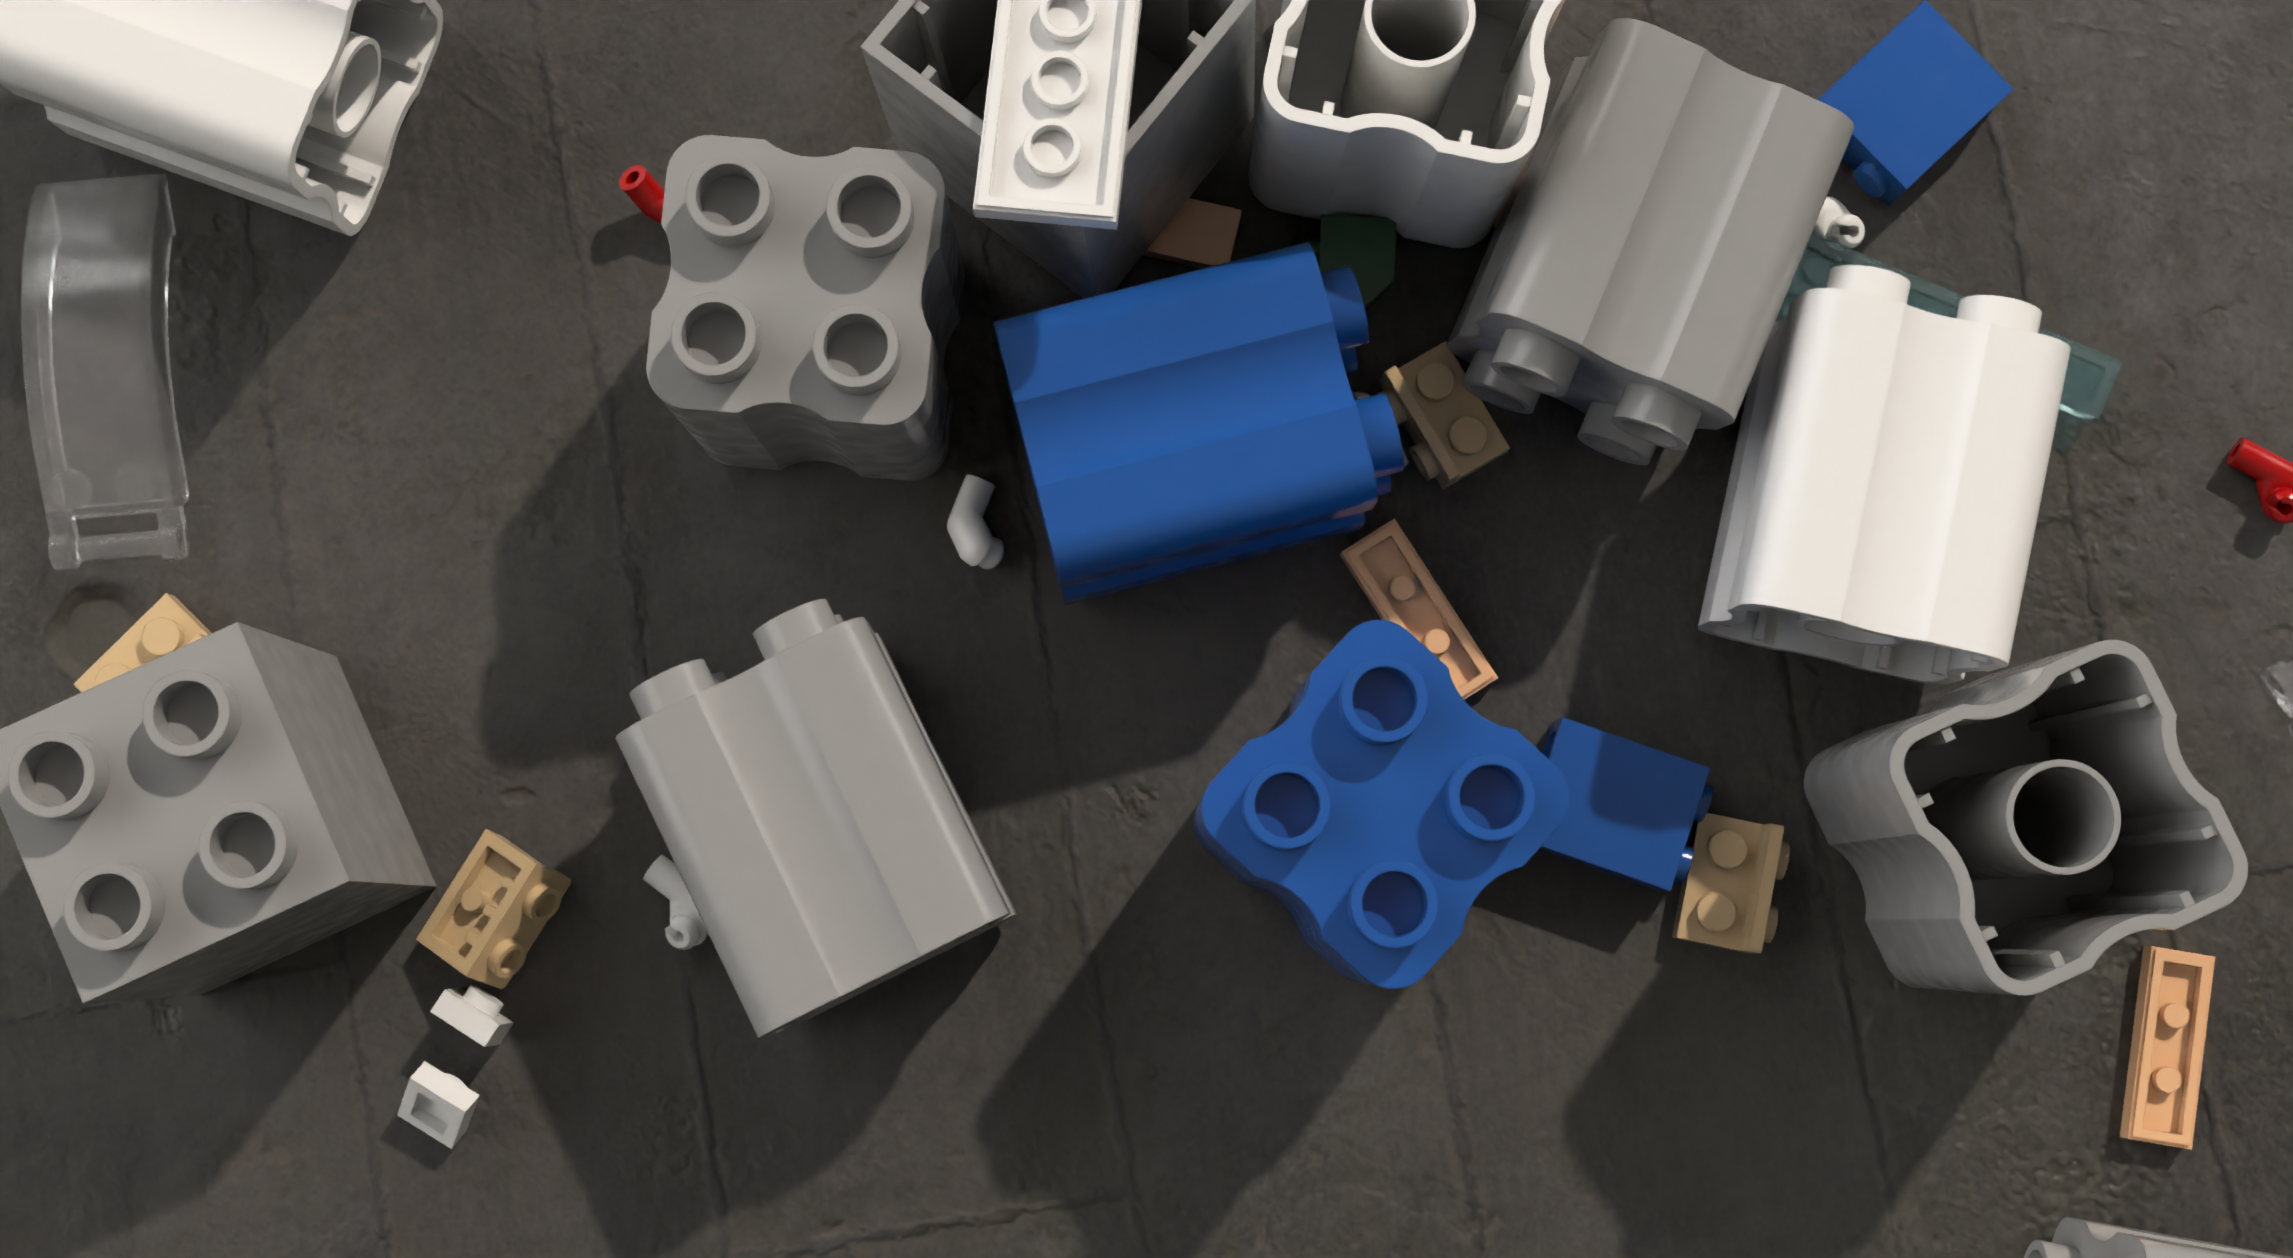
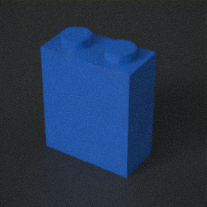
(1912, 101)
(1626, 806)

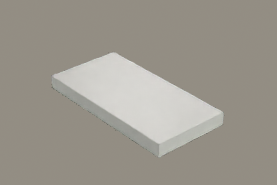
(1057, 111)

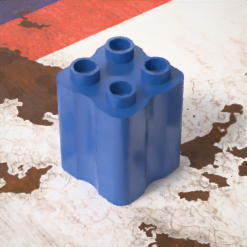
(1198, 420)
(1381, 807)

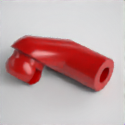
(643, 191)
(2271, 476)

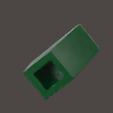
(1362, 243)

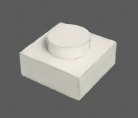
(474, 1014)
(438, 1104)

